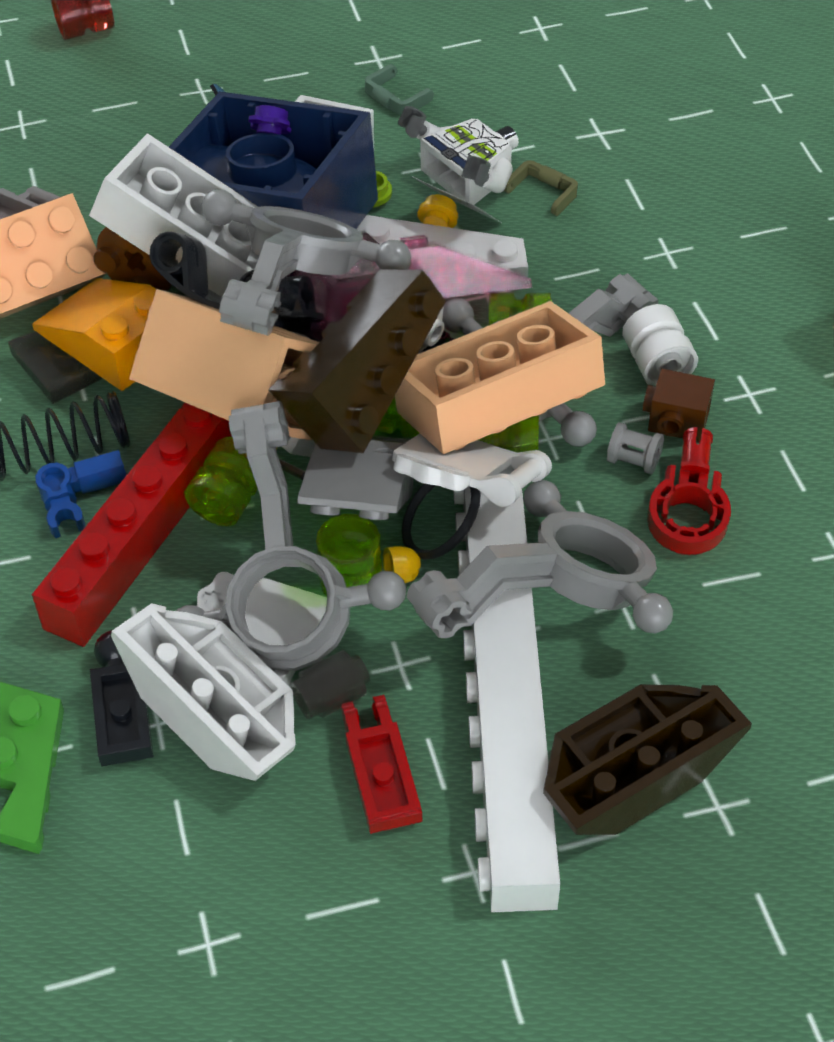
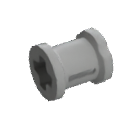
(619, 449)

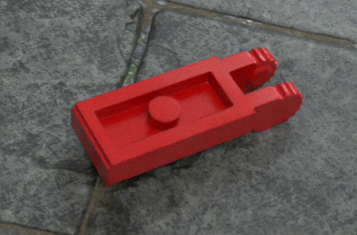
(381, 769)

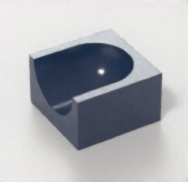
(315, 169)

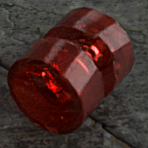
(78, 15)

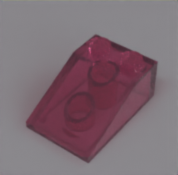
(459, 272)

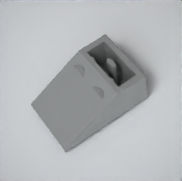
(356, 481)

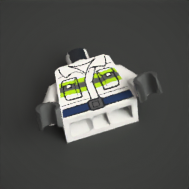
(463, 157)

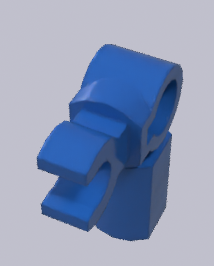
(59, 484)

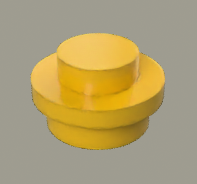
(438, 211)

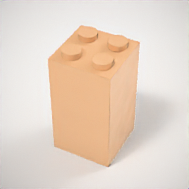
(212, 362)

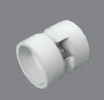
(658, 342)

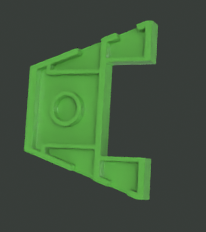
(27, 753)

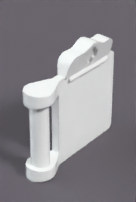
(472, 466)
(273, 611)

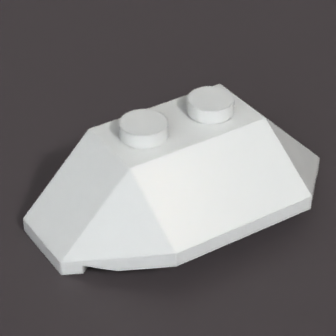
(209, 689)

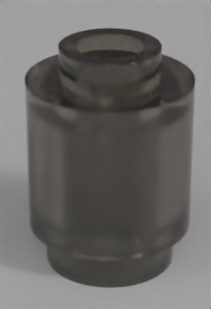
(330, 684)

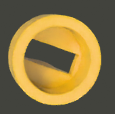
(402, 561)

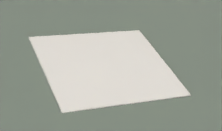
(458, 200)

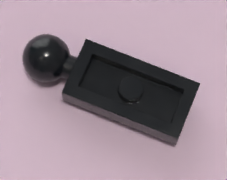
(119, 712)

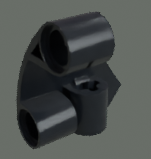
(191, 278)

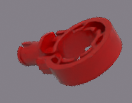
(692, 490)

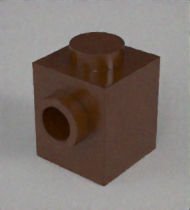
(678, 403)

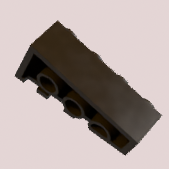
(361, 361)

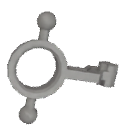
(285, 243)
(600, 312)
(258, 433)
(460, 601)

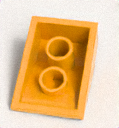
(101, 327)

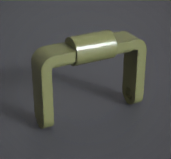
(549, 176)

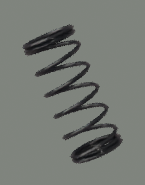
(114, 416)

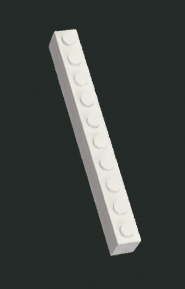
(509, 729)

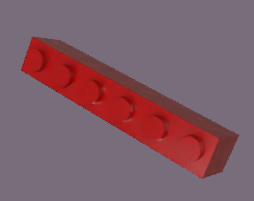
(127, 528)

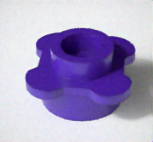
(270, 120)

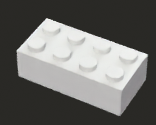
(163, 192)

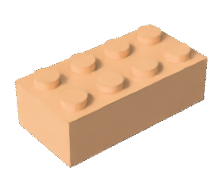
(44, 254)
(500, 376)

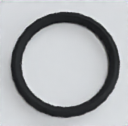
(454, 540)

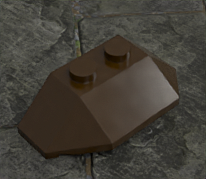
(639, 754)

